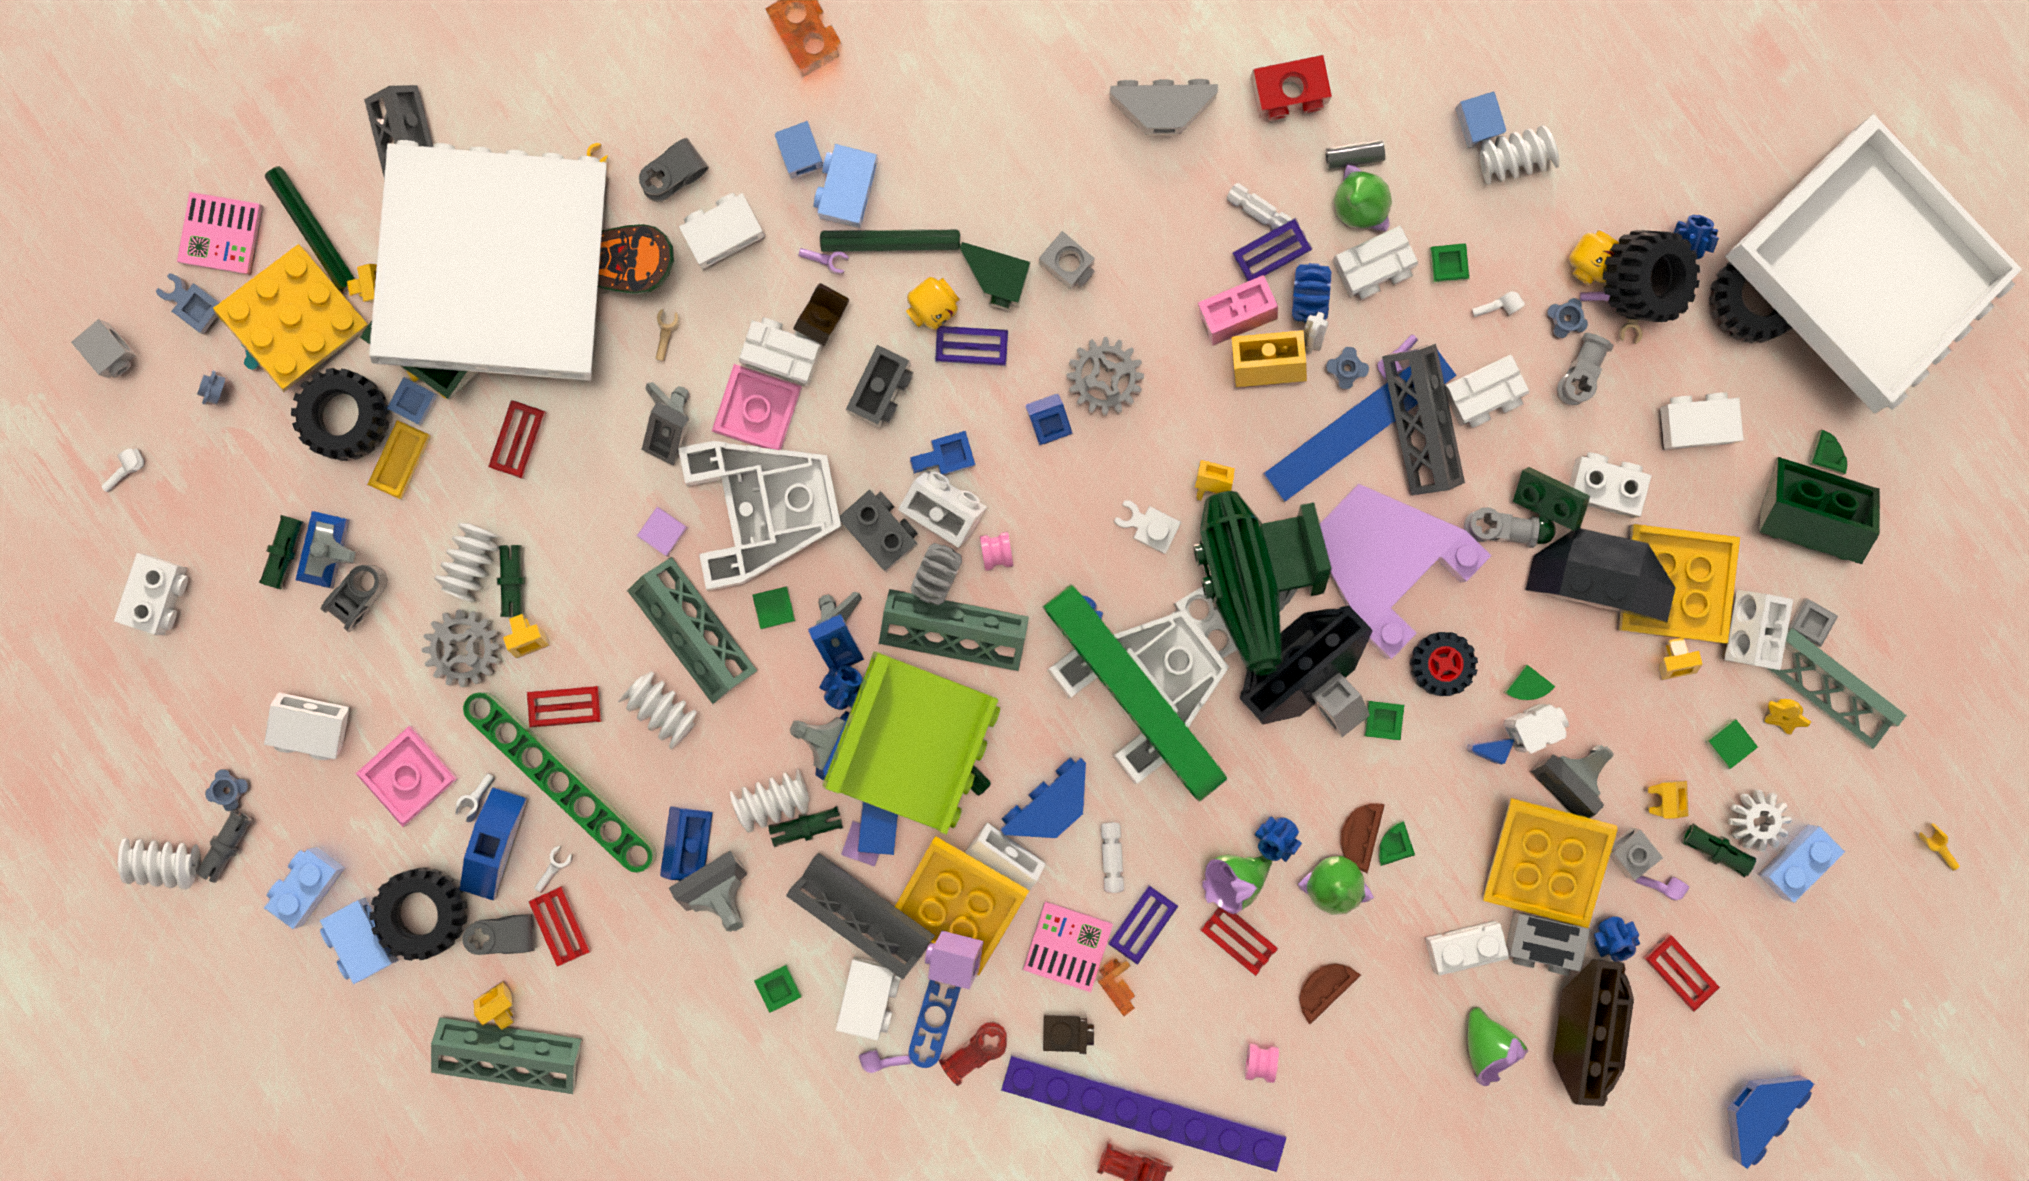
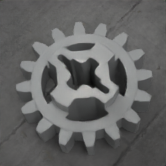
(1120, 370)
(450, 637)

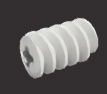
(1518, 152)
(467, 561)
(660, 709)
(771, 801)
(158, 866)

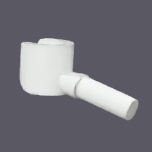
(1510, 301)
(131, 462)
(472, 800)
(551, 870)

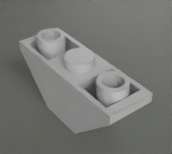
(1163, 106)

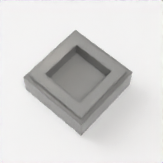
(1813, 622)

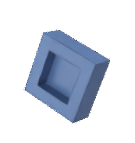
(412, 401)

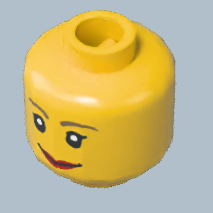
(1590, 256)
(932, 303)

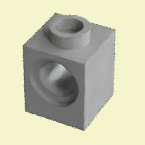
(1063, 246)
(104, 349)
(1340, 704)
(1634, 853)

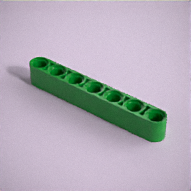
(1135, 693)
(543, 775)

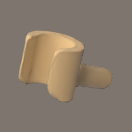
(1634, 324)
(665, 333)

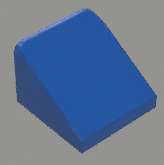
(1049, 419)
(1494, 751)

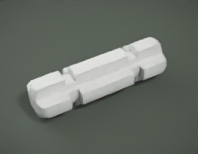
(1257, 207)
(1314, 332)
(1112, 857)

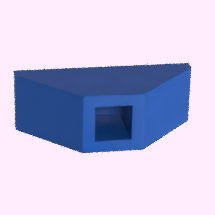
(1052, 806)
(491, 843)
(1763, 1112)

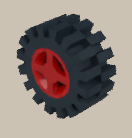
(1459, 661)

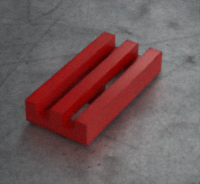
(530, 443)
(595, 704)
(546, 930)
(1660, 950)
(1262, 958)

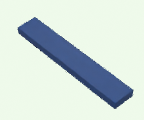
(1340, 438)

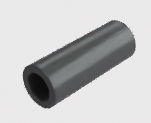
(1355, 154)

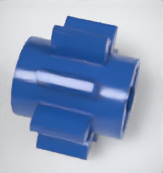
(1699, 233)
(841, 687)
(1278, 839)
(1617, 939)

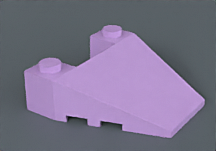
(1383, 550)

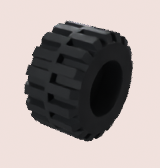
(1672, 272)
(1736, 315)
(314, 400)
(390, 924)

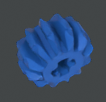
(1311, 291)

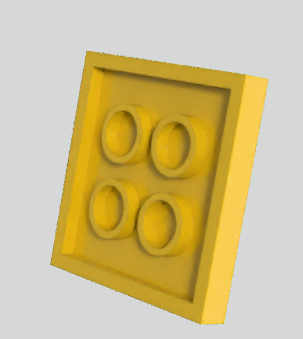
(290, 318)
(1704, 578)
(1549, 863)
(961, 897)

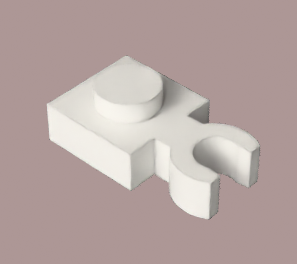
(1153, 528)

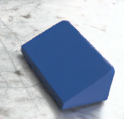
(685, 842)

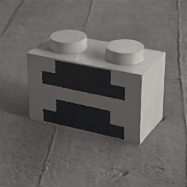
(1546, 942)

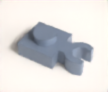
(193, 305)

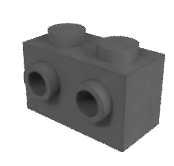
(879, 386)
(879, 530)

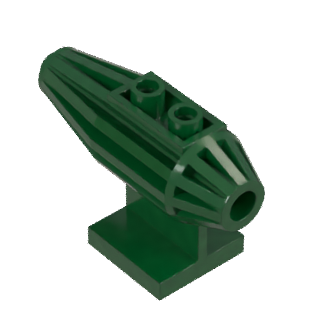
(1249, 567)

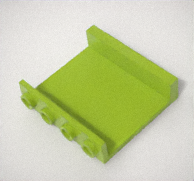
(911, 742)

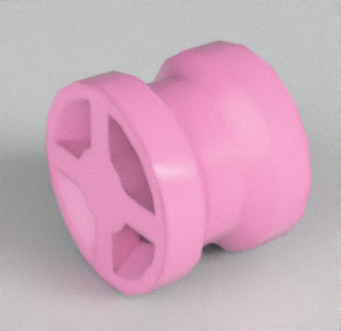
(996, 551)
(1261, 1063)

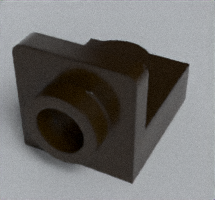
(821, 314)
(1067, 1033)

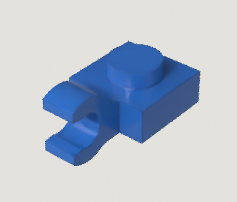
(949, 454)

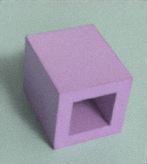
(954, 959)

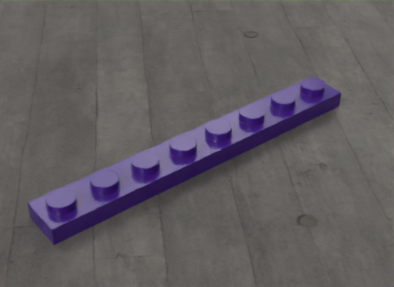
(1143, 1113)

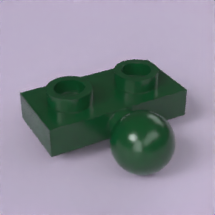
(1551, 501)

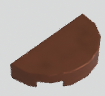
(1360, 834)
(1324, 987)

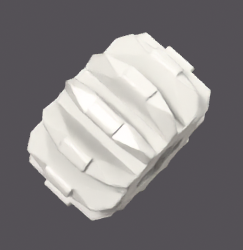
(1766, 831)

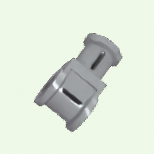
(1585, 370)
(1503, 527)

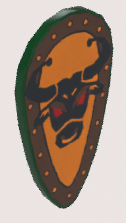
(634, 259)

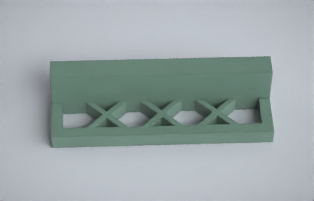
(954, 623)
(686, 633)
(1845, 681)
(505, 1050)

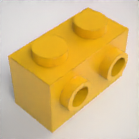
(1269, 358)

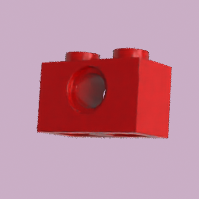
(1307, 73)

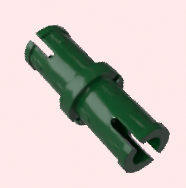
(281, 552)
(510, 580)
(805, 826)
(1718, 850)

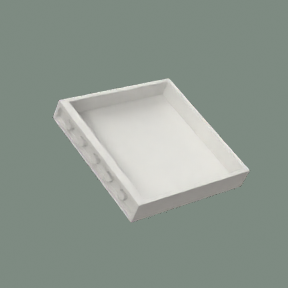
(488, 261)
(1875, 265)

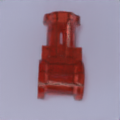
(975, 1053)
(1137, 1167)

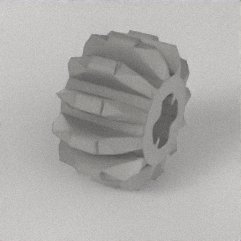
(936, 574)

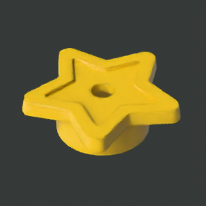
(1787, 715)

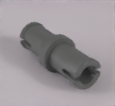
(224, 846)

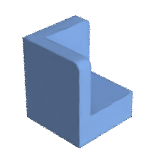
(1480, 118)
(799, 150)

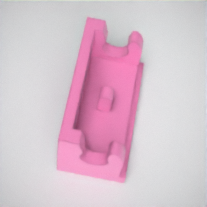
(1238, 310)

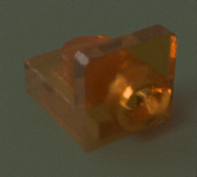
(1118, 992)

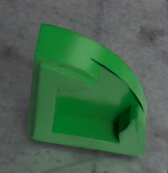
(1828, 453)
(1529, 685)
(1395, 845)

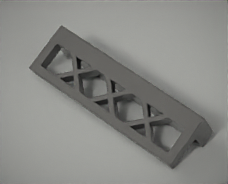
(402, 120)
(1435, 418)
(863, 913)

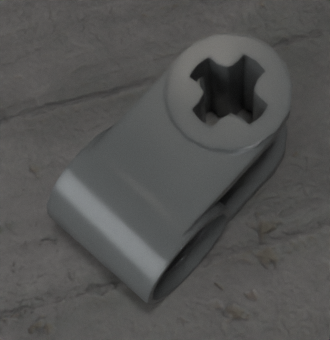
(675, 168)
(352, 602)
(506, 935)

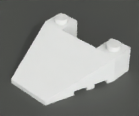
(773, 504)
(1174, 659)

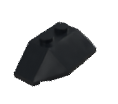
(1603, 574)
(1311, 654)

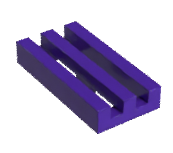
(1299, 235)
(971, 360)
(1160, 899)

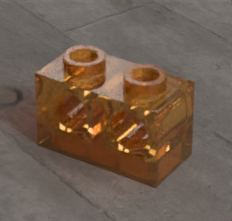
(798, 34)

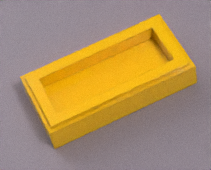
(399, 459)

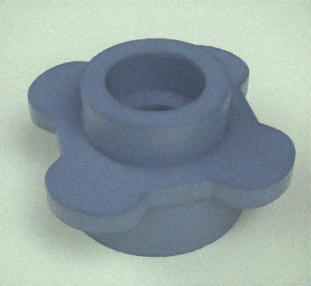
(1574, 310)
(1346, 378)
(211, 388)
(216, 790)

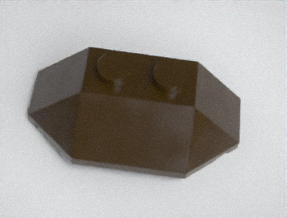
(1593, 1031)

